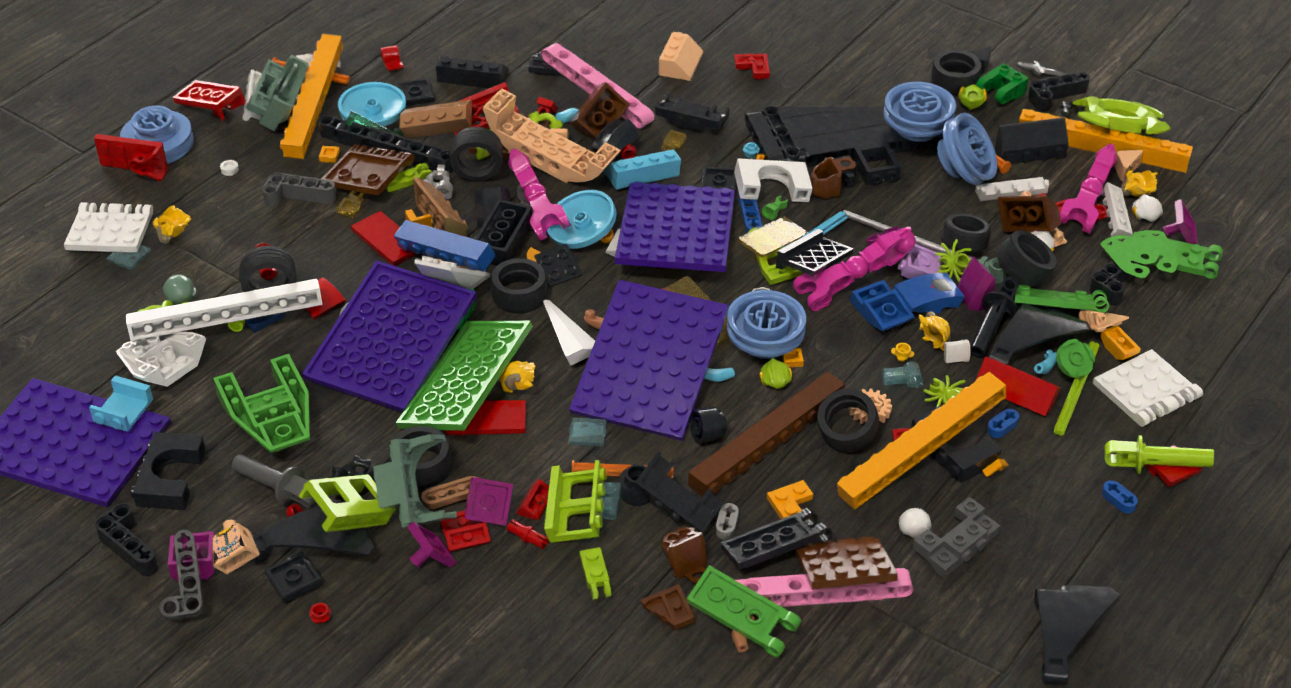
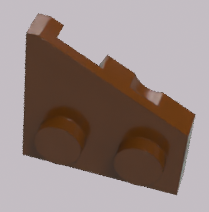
(670, 607)

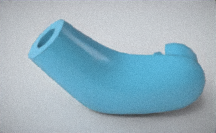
(566, 115)
(1046, 365)
(719, 375)

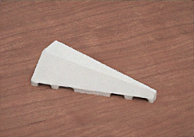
(574, 341)

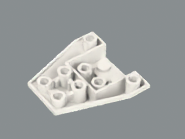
(450, 272)
(162, 357)

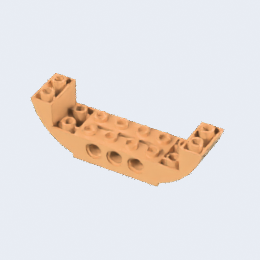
(542, 146)

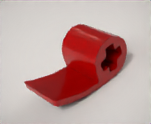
(391, 58)

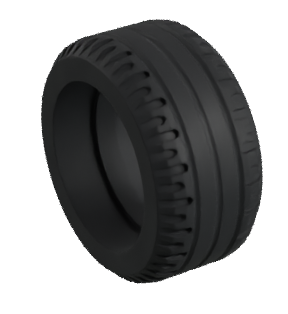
(968, 230)

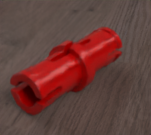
(527, 534)

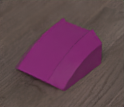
(975, 283)
(204, 545)

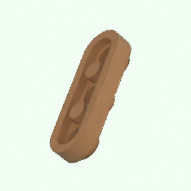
(446, 493)

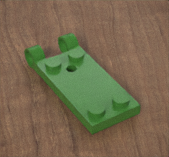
(1192, 257)
(1075, 300)
(735, 603)

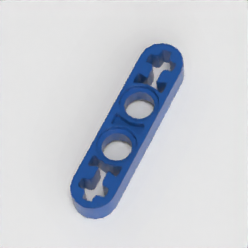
(750, 210)

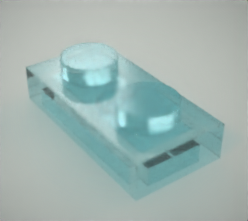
(611, 500)

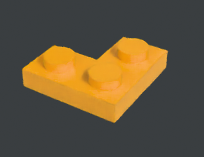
(786, 499)

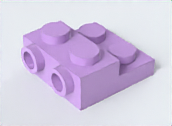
(919, 262)

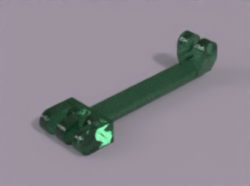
(354, 116)

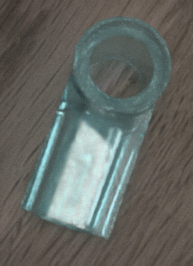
(908, 374)

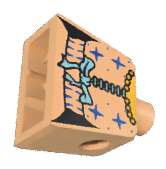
(233, 547)

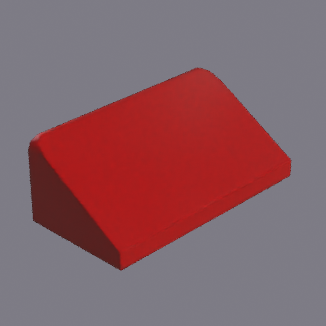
(534, 501)

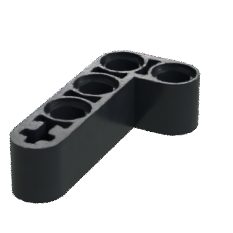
(1048, 89)
(1110, 280)
(114, 533)

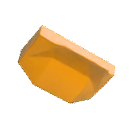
(1119, 343)

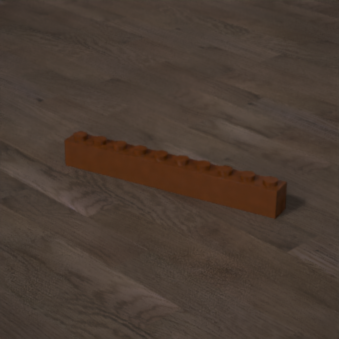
(762, 436)

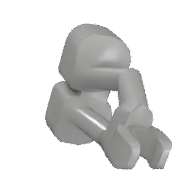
(444, 185)

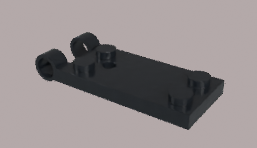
(775, 539)

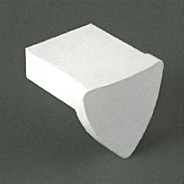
(957, 351)

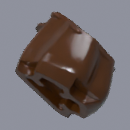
(827, 177)
(685, 552)

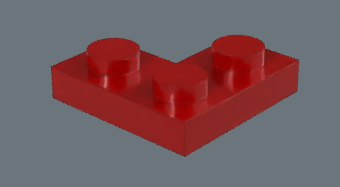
(756, 62)

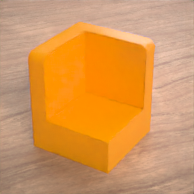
(424, 220)

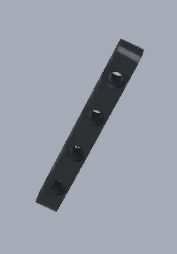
(337, 130)

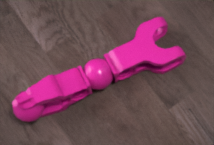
(1083, 207)
(545, 213)
(885, 251)

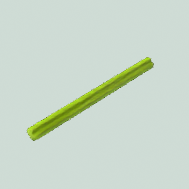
(1072, 399)

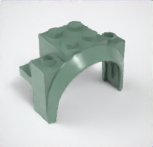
(277, 91)
(398, 485)

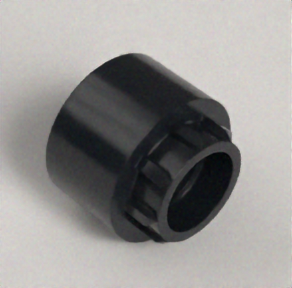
(707, 424)
(628, 491)

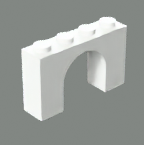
(793, 174)

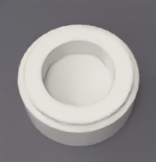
(229, 167)

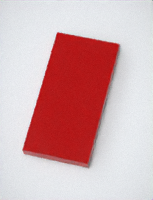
(379, 234)
(496, 418)

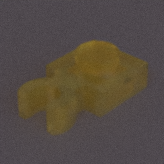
(673, 140)
(350, 205)

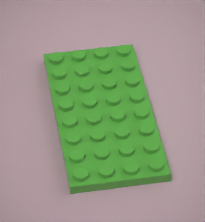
(465, 375)

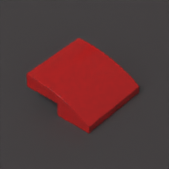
(330, 298)
(1173, 474)
(464, 533)

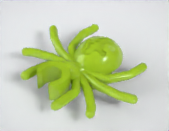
(953, 261)
(943, 392)

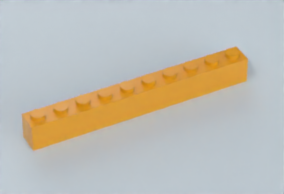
(311, 97)
(1094, 137)
(921, 440)

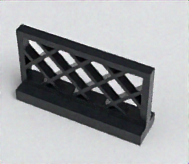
(810, 253)

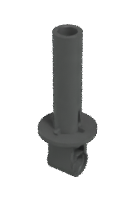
(286, 483)

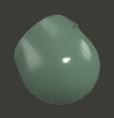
(179, 289)

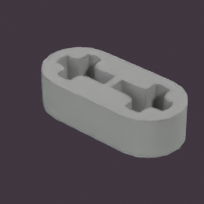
(730, 521)

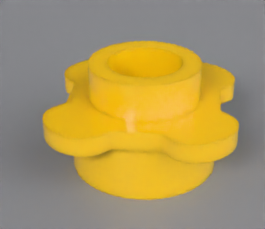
(902, 351)

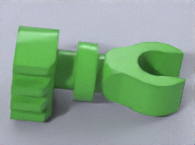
(771, 210)

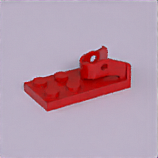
(211, 96)
(133, 155)

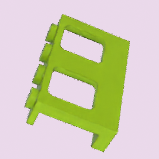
(561, 506)
(353, 513)

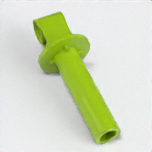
(1137, 454)

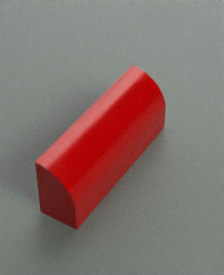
(1022, 387)

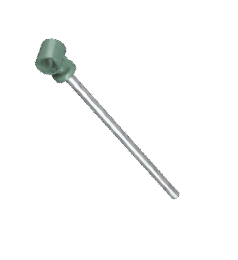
(993, 266)

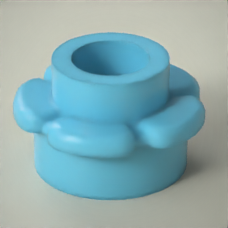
(751, 150)

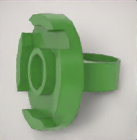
(1075, 358)

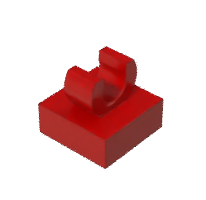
(546, 105)

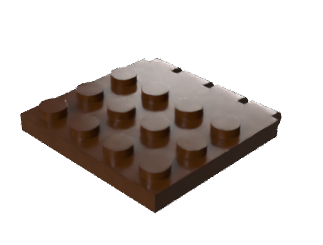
(845, 563)

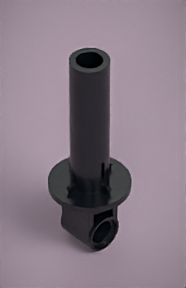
(998, 305)

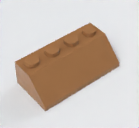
(436, 119)
(432, 202)

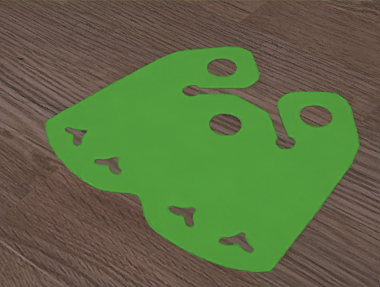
(1135, 246)

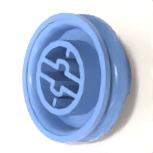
(918, 110)
(164, 126)
(967, 150)
(766, 323)

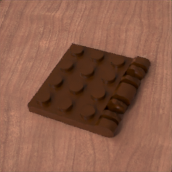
(368, 169)

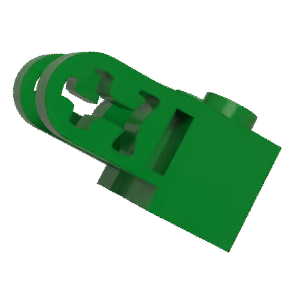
(1007, 81)

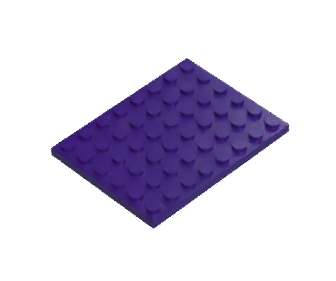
(676, 227)
(390, 336)
(649, 359)
(58, 447)

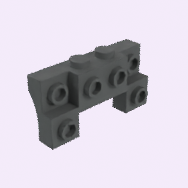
(961, 542)

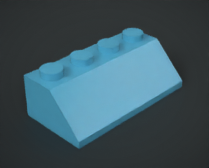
(643, 169)

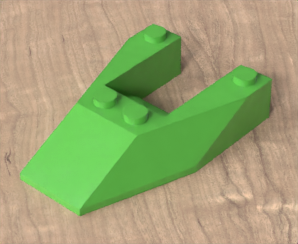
(274, 416)

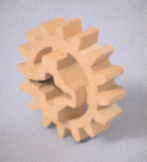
(882, 405)

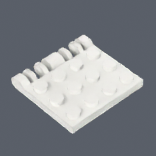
(108, 231)
(1147, 387)

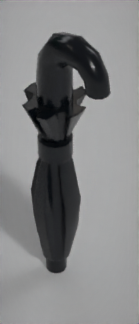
(1065, 108)

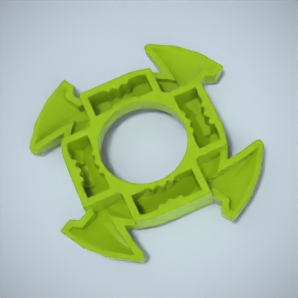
(1122, 115)

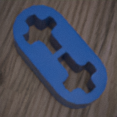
(1000, 420)
(1119, 496)

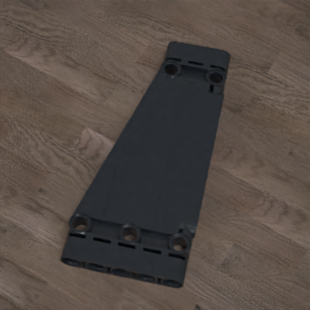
(823, 132)

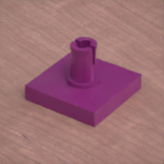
(1183, 224)
(488, 501)
(430, 546)

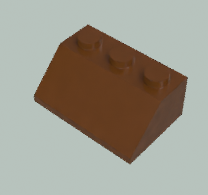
(599, 110)
(1028, 213)

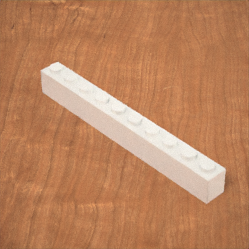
(223, 309)

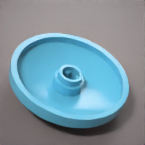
(374, 101)
(590, 218)

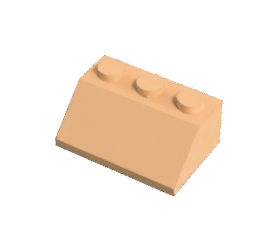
(680, 57)

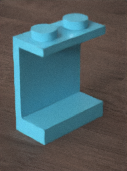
(124, 404)

